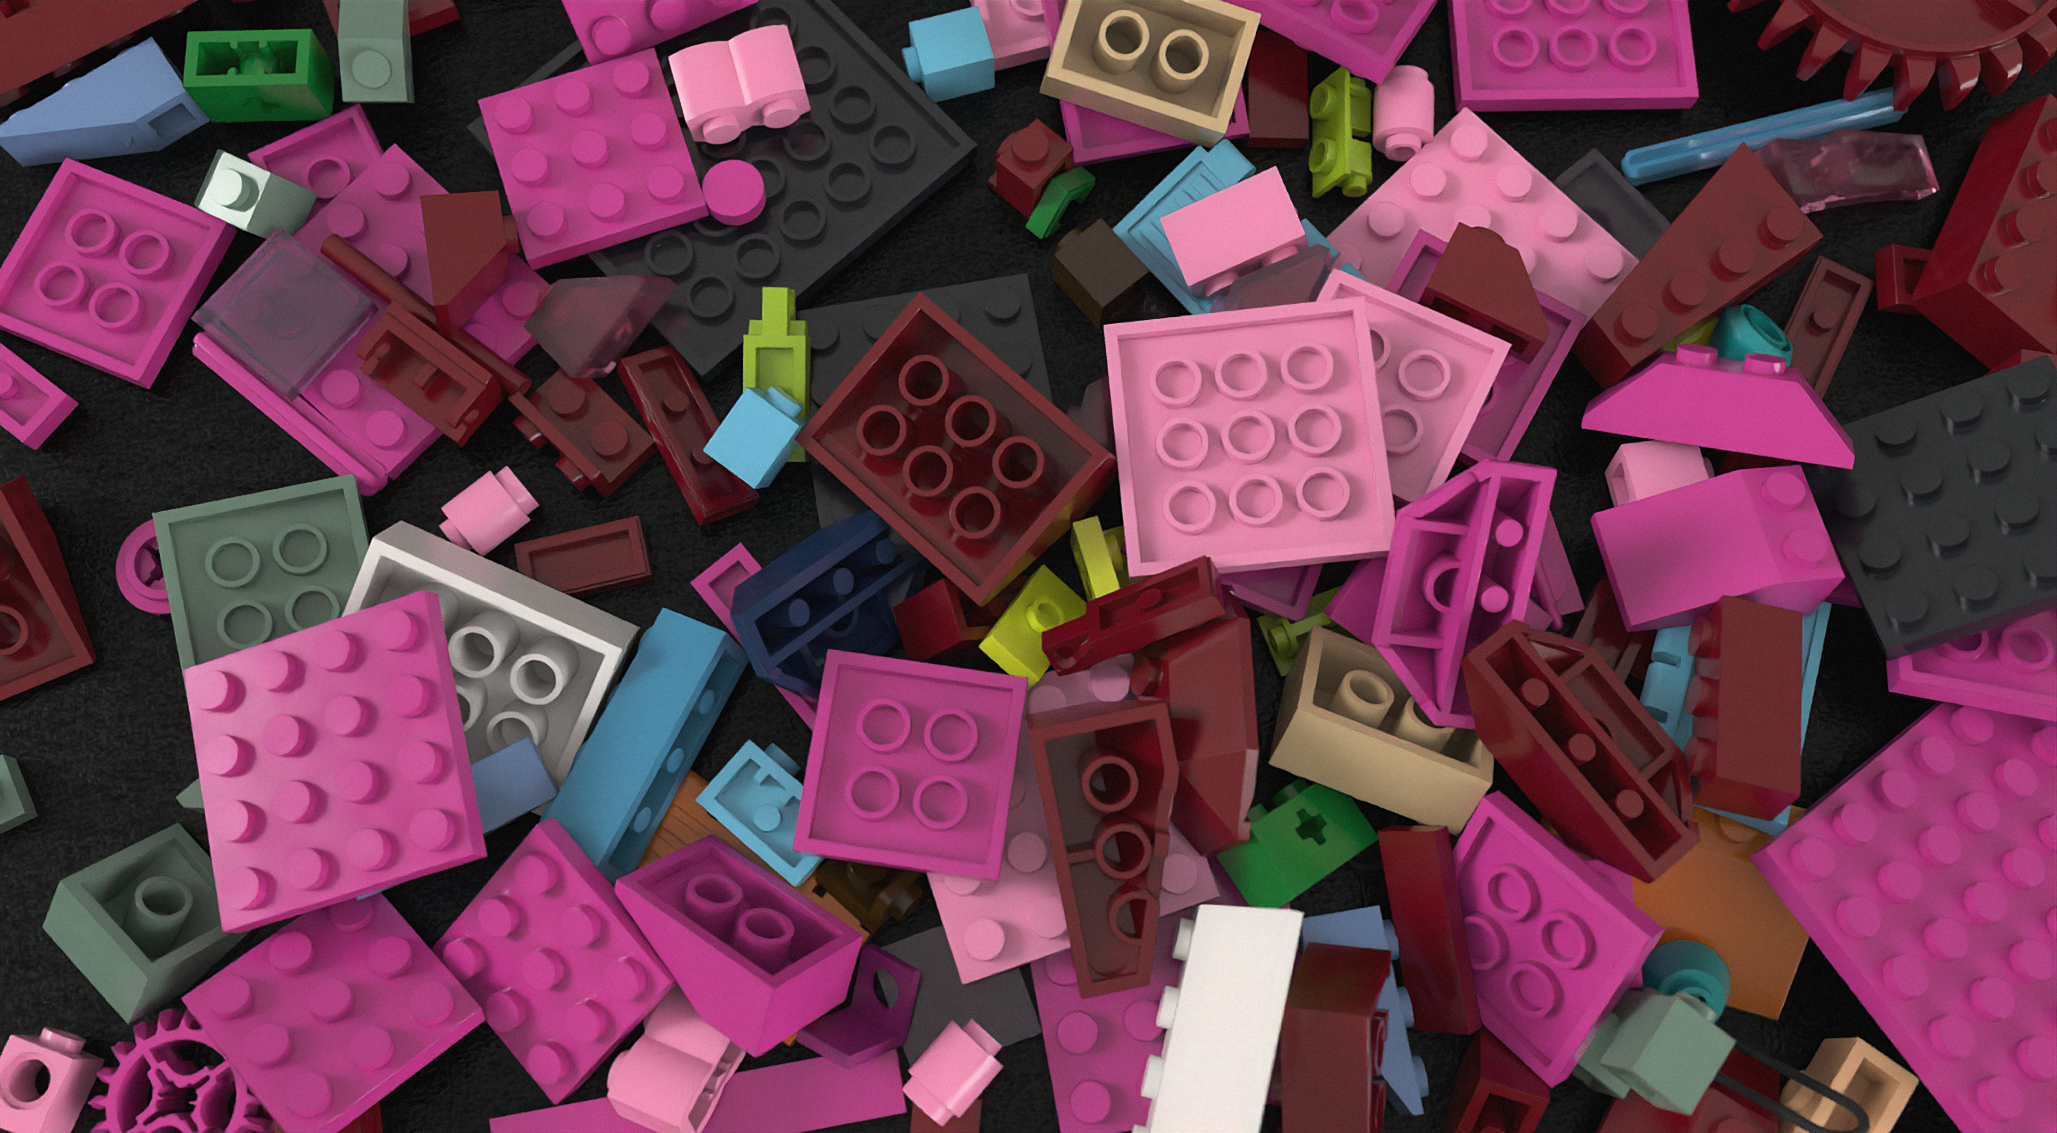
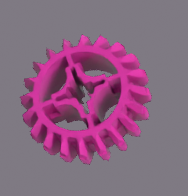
(158, 1062)

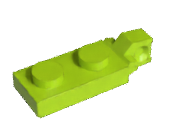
(779, 353)

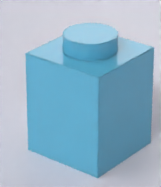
(950, 55)
(758, 435)

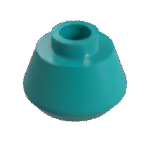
(1748, 330)
(1689, 969)

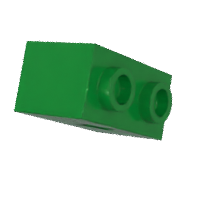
(259, 75)
(1296, 843)

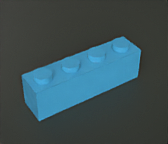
(646, 741)

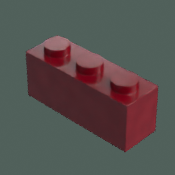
(1745, 708)

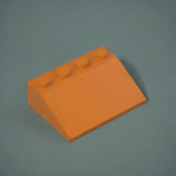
(1729, 906)

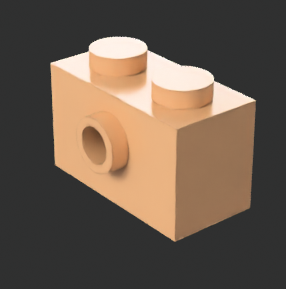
(1856, 1072)

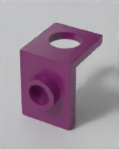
(868, 1025)

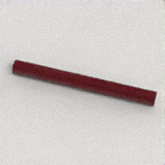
(392, 289)

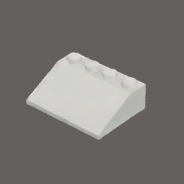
(516, 648)
(1221, 1020)

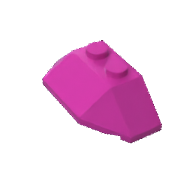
(1723, 405)
(1459, 575)

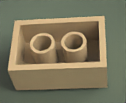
(1154, 62)
(1364, 734)

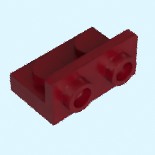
(586, 428)

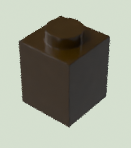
(1099, 273)

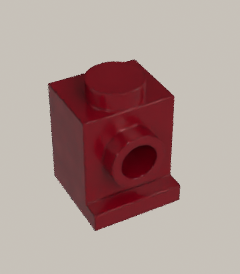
(1028, 164)

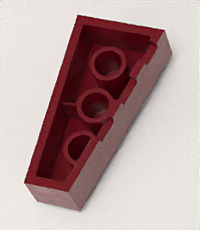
(56, 34)
(1997, 253)
(1711, 257)
(1333, 1042)

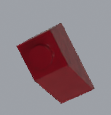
(466, 253)
(1489, 289)
(947, 625)
(1495, 1090)

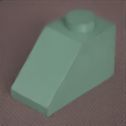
(375, 51)
(253, 197)

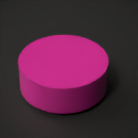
(734, 192)

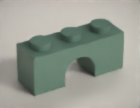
(1657, 1048)

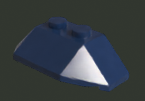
(825, 596)

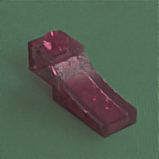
(1850, 168)

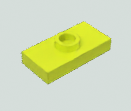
(1017, 635)

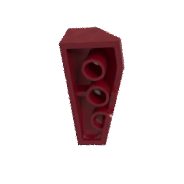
(1107, 809)

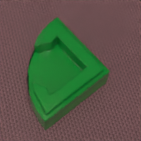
(1060, 191)

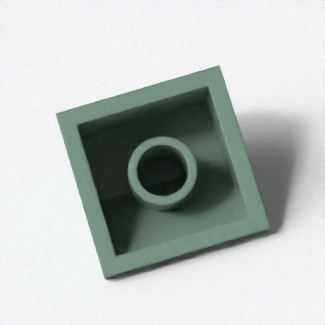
(142, 922)

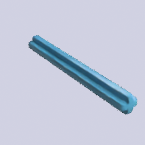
(1717, 145)

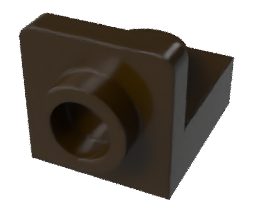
(872, 891)

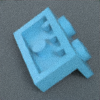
(761, 806)

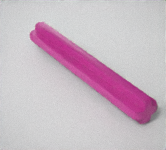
(295, 417)

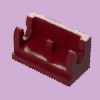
(428, 374)

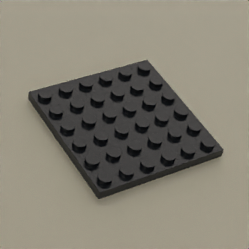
(829, 179)

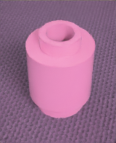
(1403, 113)
(488, 512)
(953, 1071)

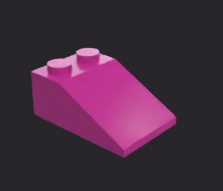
(1728, 535)
(741, 942)

